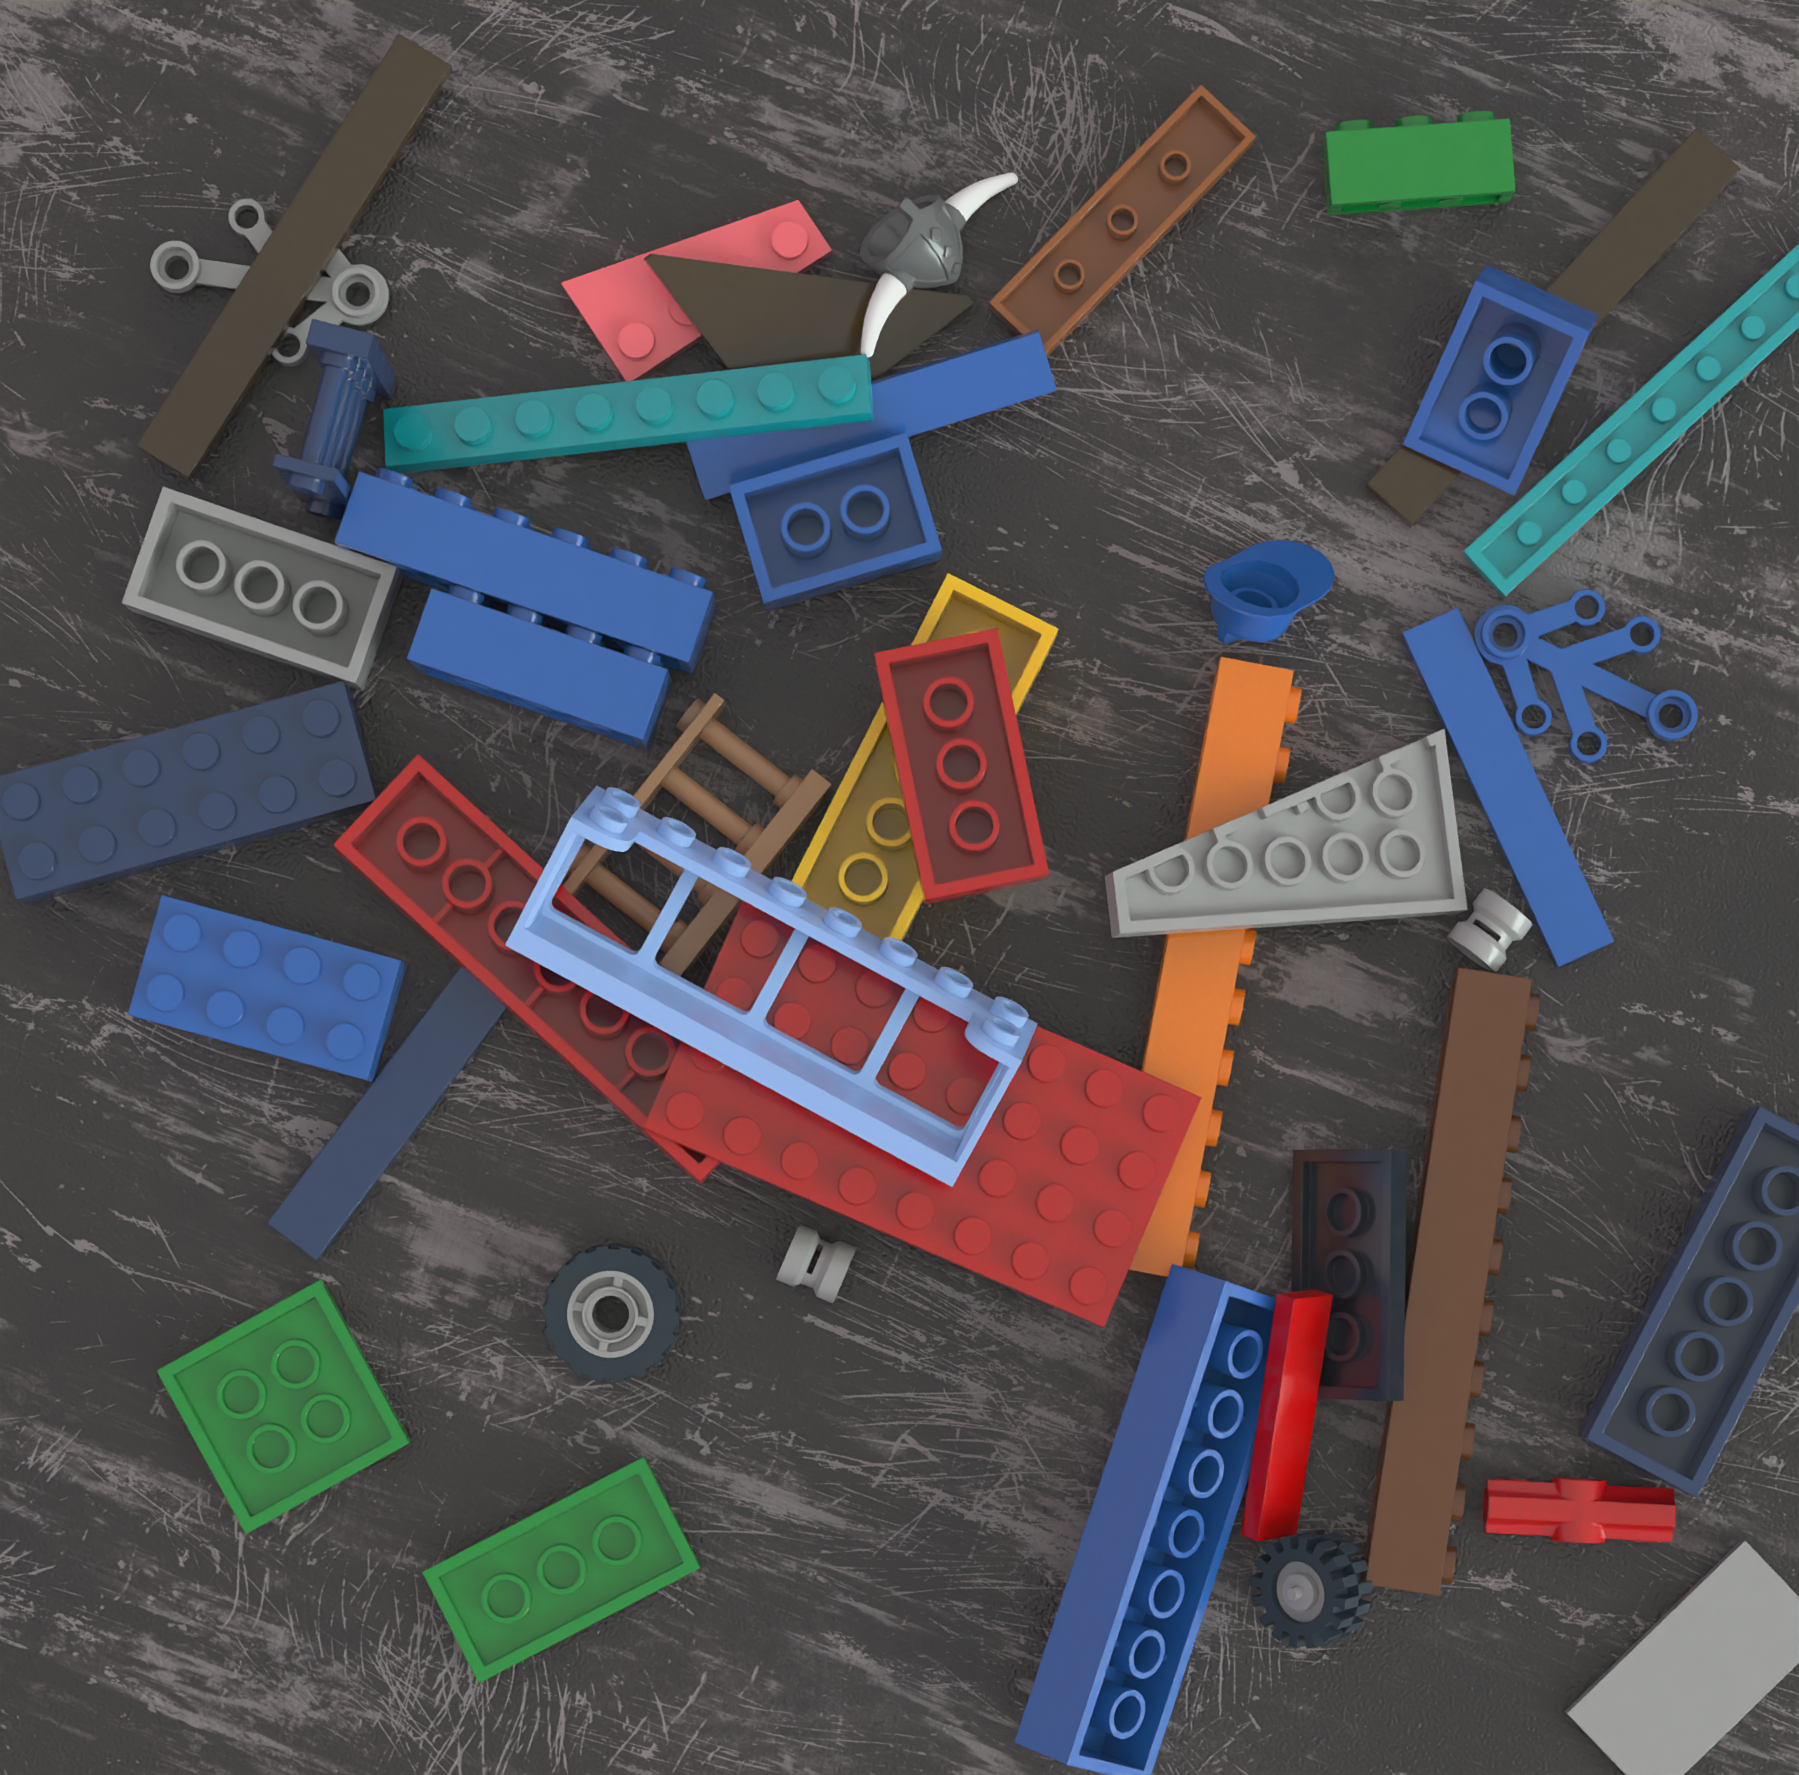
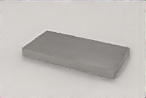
(1695, 1669)

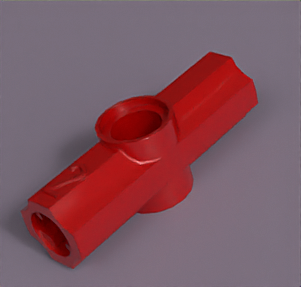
(1578, 1510)

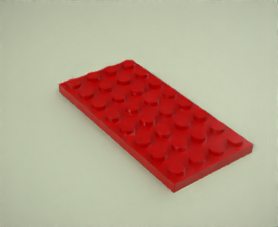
(1049, 1188)

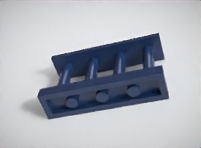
(350, 379)

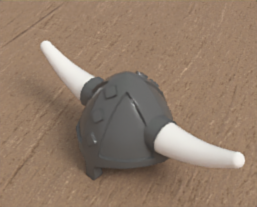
(919, 248)

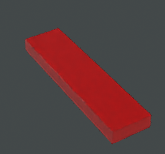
(1286, 1414)

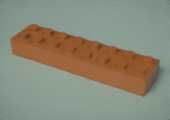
(1123, 220)

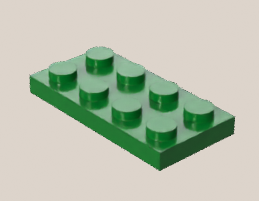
(561, 1569)

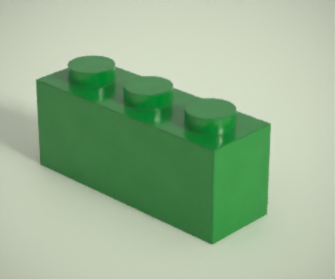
(1418, 164)

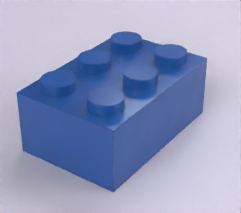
(836, 522)

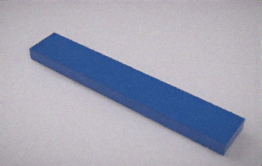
(901, 404)
(1507, 787)

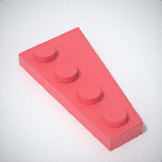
(639, 318)

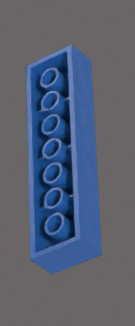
(1154, 1531)

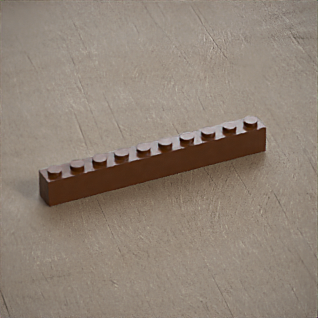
(1448, 1279)

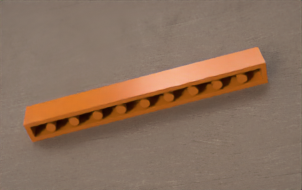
(1200, 969)

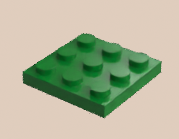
(283, 1406)

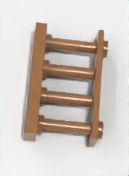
(760, 845)

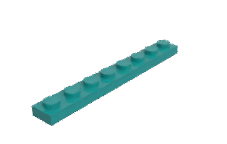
(628, 414)
(1639, 430)

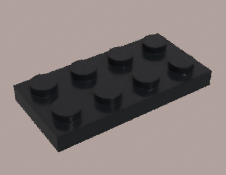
(1354, 1247)

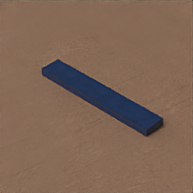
(388, 1115)

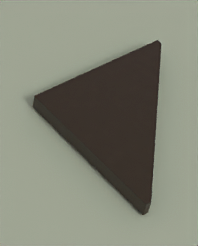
(795, 317)

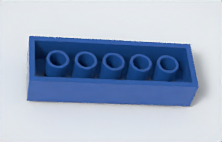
(503, 558)

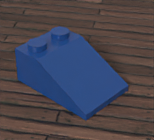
(1500, 379)

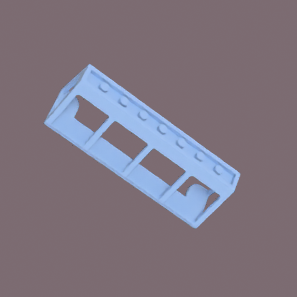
(744, 1037)

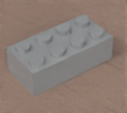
(262, 588)

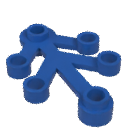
(1574, 669)

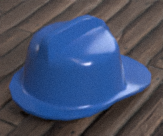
(1265, 588)

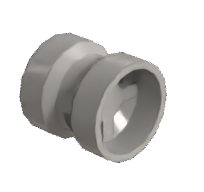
(1498, 920)
(829, 1269)

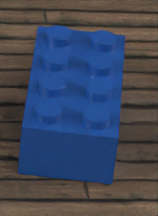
(539, 668)
(267, 988)

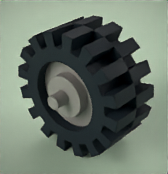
(1311, 1588)

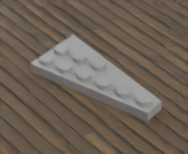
(1335, 852)

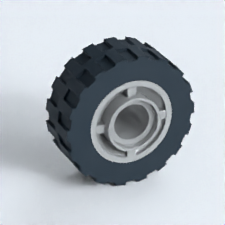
(573, 1319)

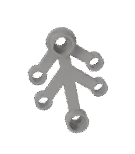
(331, 290)

